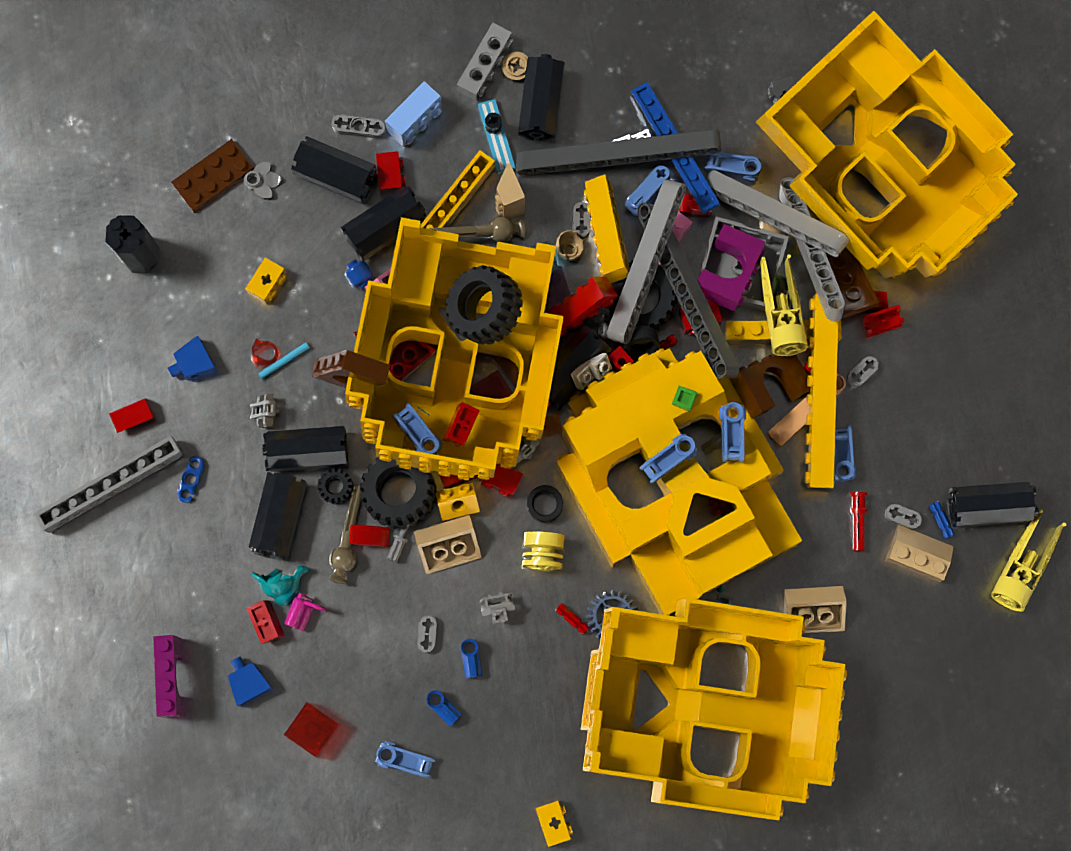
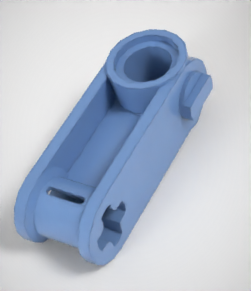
(734, 165)
(648, 189)
(417, 430)
(732, 432)
(844, 454)
(669, 458)
(404, 760)

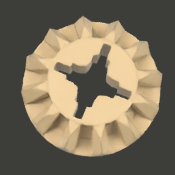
(511, 59)

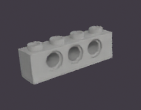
(494, 35)

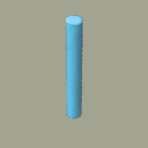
(284, 360)

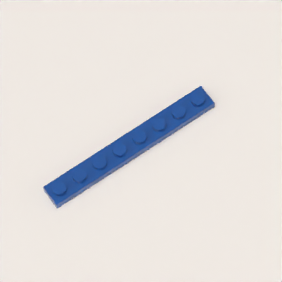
(685, 166)

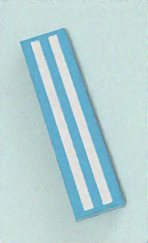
(497, 142)

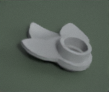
(265, 180)

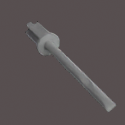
(397, 546)

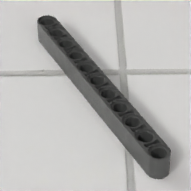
(618, 152)
(694, 304)

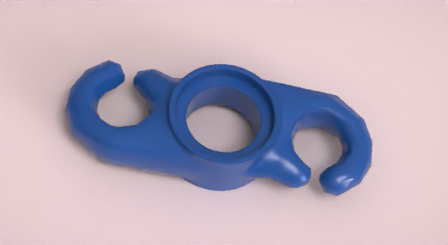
(190, 487)

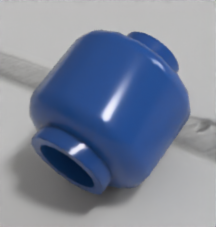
(358, 273)

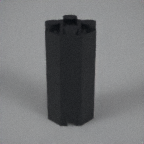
(541, 98)
(334, 169)
(381, 222)
(132, 243)
(577, 351)
(305, 448)
(992, 504)
(277, 515)

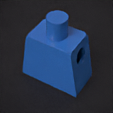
(192, 360)
(247, 682)

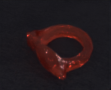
(259, 361)

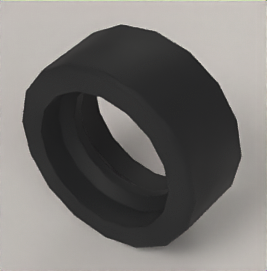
(642, 333)
(545, 489)

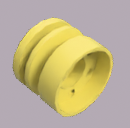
(543, 550)

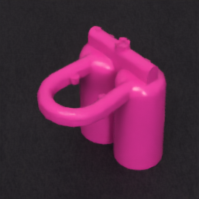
(300, 611)

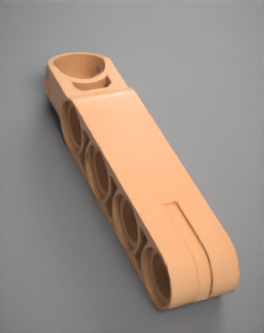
(796, 418)

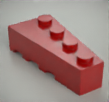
(585, 303)
(409, 357)

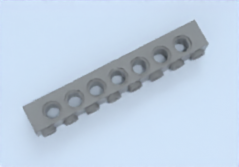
(108, 484)

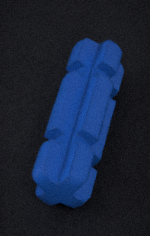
(942, 520)

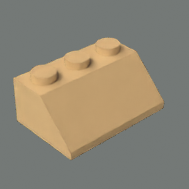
(509, 197)
(447, 544)
(920, 554)
(821, 606)

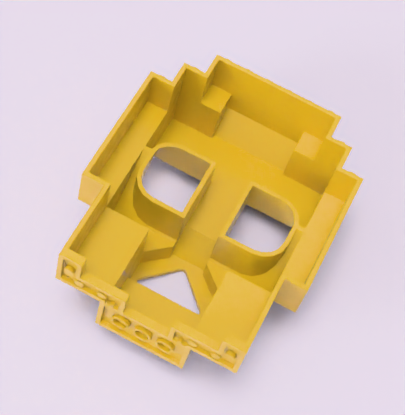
(930, 208)
(407, 310)
(635, 415)
(783, 717)

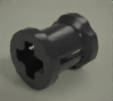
(495, 118)

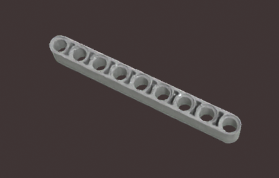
(777, 214)
(815, 260)
(646, 261)

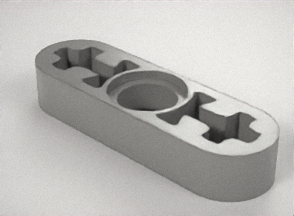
(344, 128)

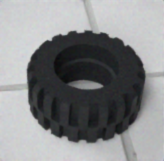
(666, 304)
(501, 314)
(396, 515)

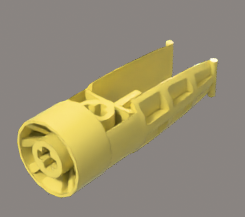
(787, 337)
(1009, 589)

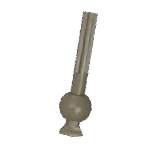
(500, 230)
(342, 557)

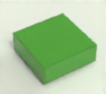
(684, 398)

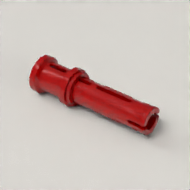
(858, 545)

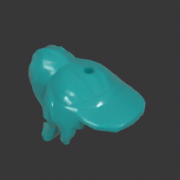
(281, 587)

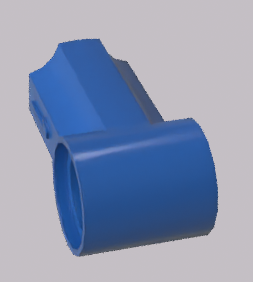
(471, 661)
(444, 708)

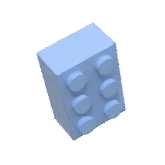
(414, 114)

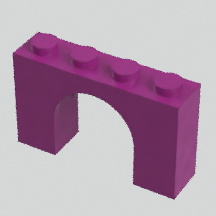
(747, 250)
(168, 701)

